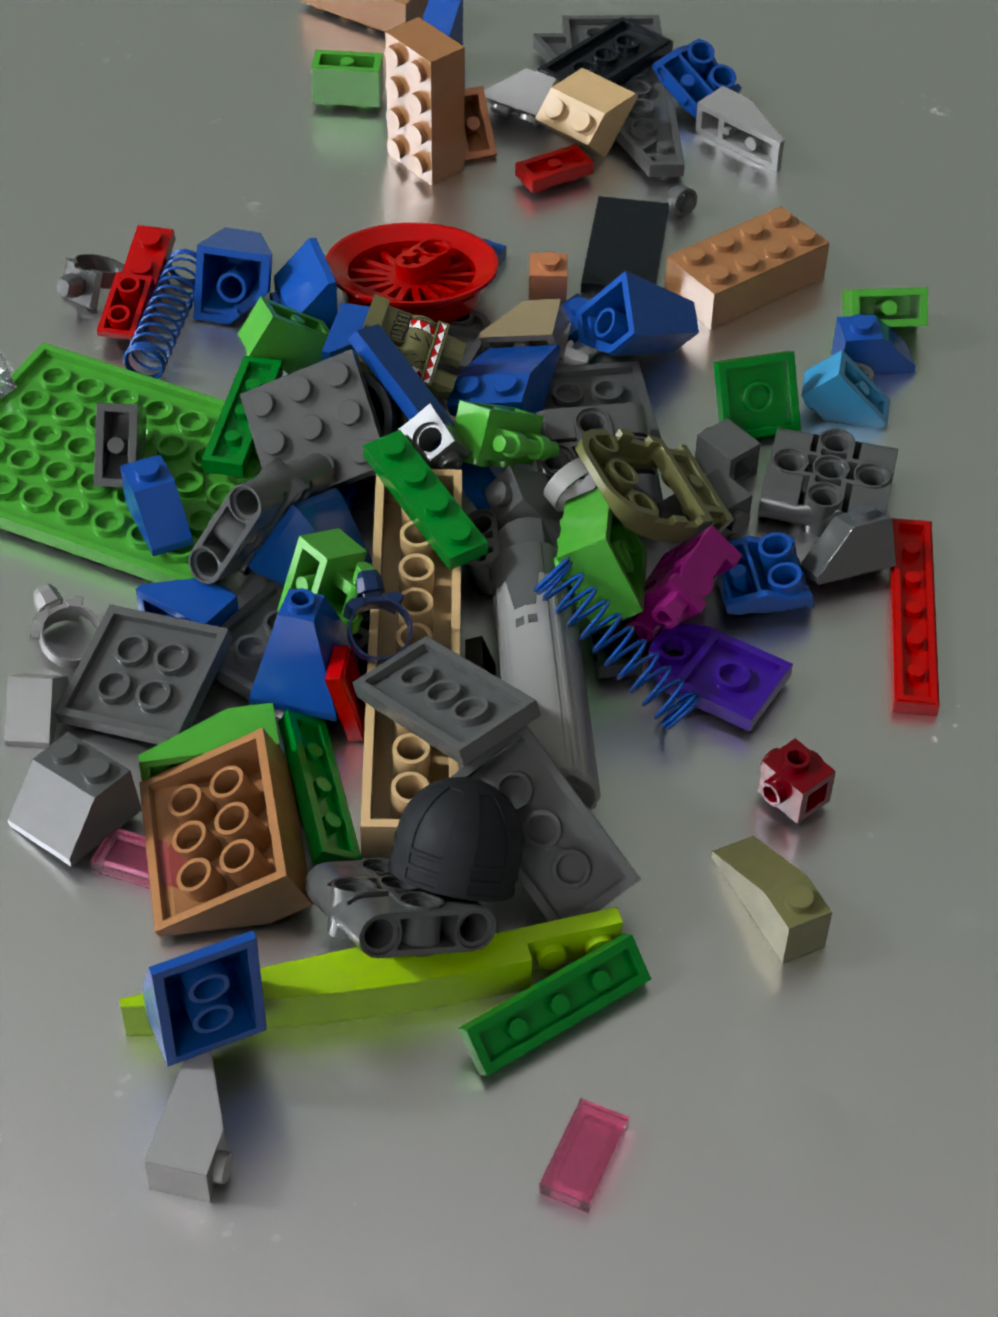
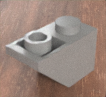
(520, 95)

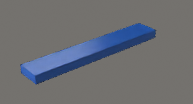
(412, 396)

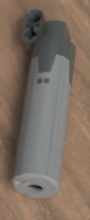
(535, 644)

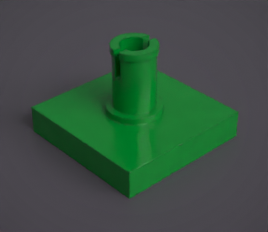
(758, 393)

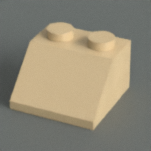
(587, 110)

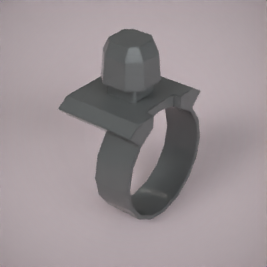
(85, 285)

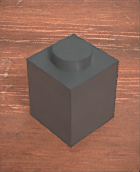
(727, 449)

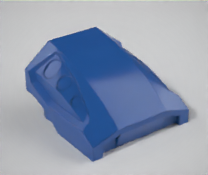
(693, 74)
(765, 577)

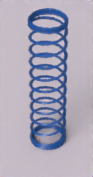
(155, 295)
(686, 702)

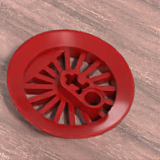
(416, 266)

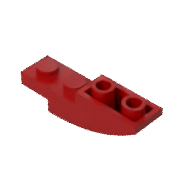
(136, 283)

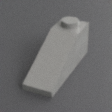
(740, 127)
(189, 1143)

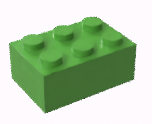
(606, 554)

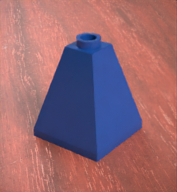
(304, 517)
(299, 656)

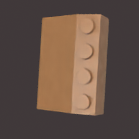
(240, 838)

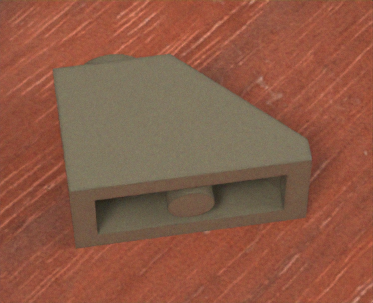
(530, 325)

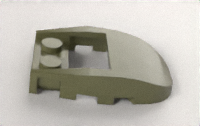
(612, 465)

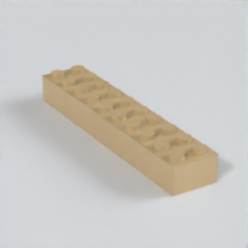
(394, 758)

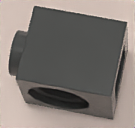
(427, 429)

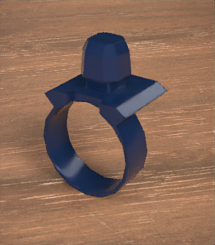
(369, 590)

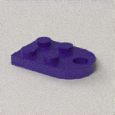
(726, 673)

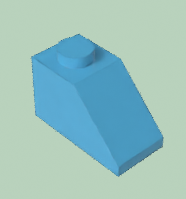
(844, 393)

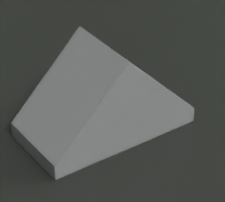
(31, 709)

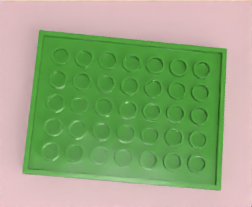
(51, 457)

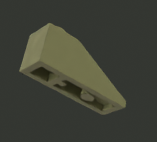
(776, 897)

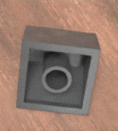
(73, 799)

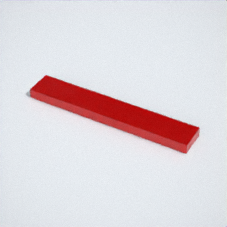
(913, 620)

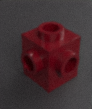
(795, 780)

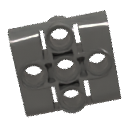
(570, 423)
(824, 477)
(253, 513)
(392, 916)

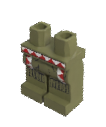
(420, 342)

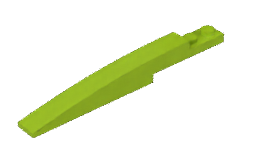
(358, 986)

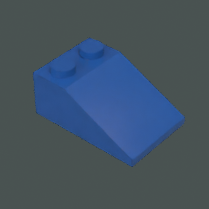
(507, 377)
(205, 998)

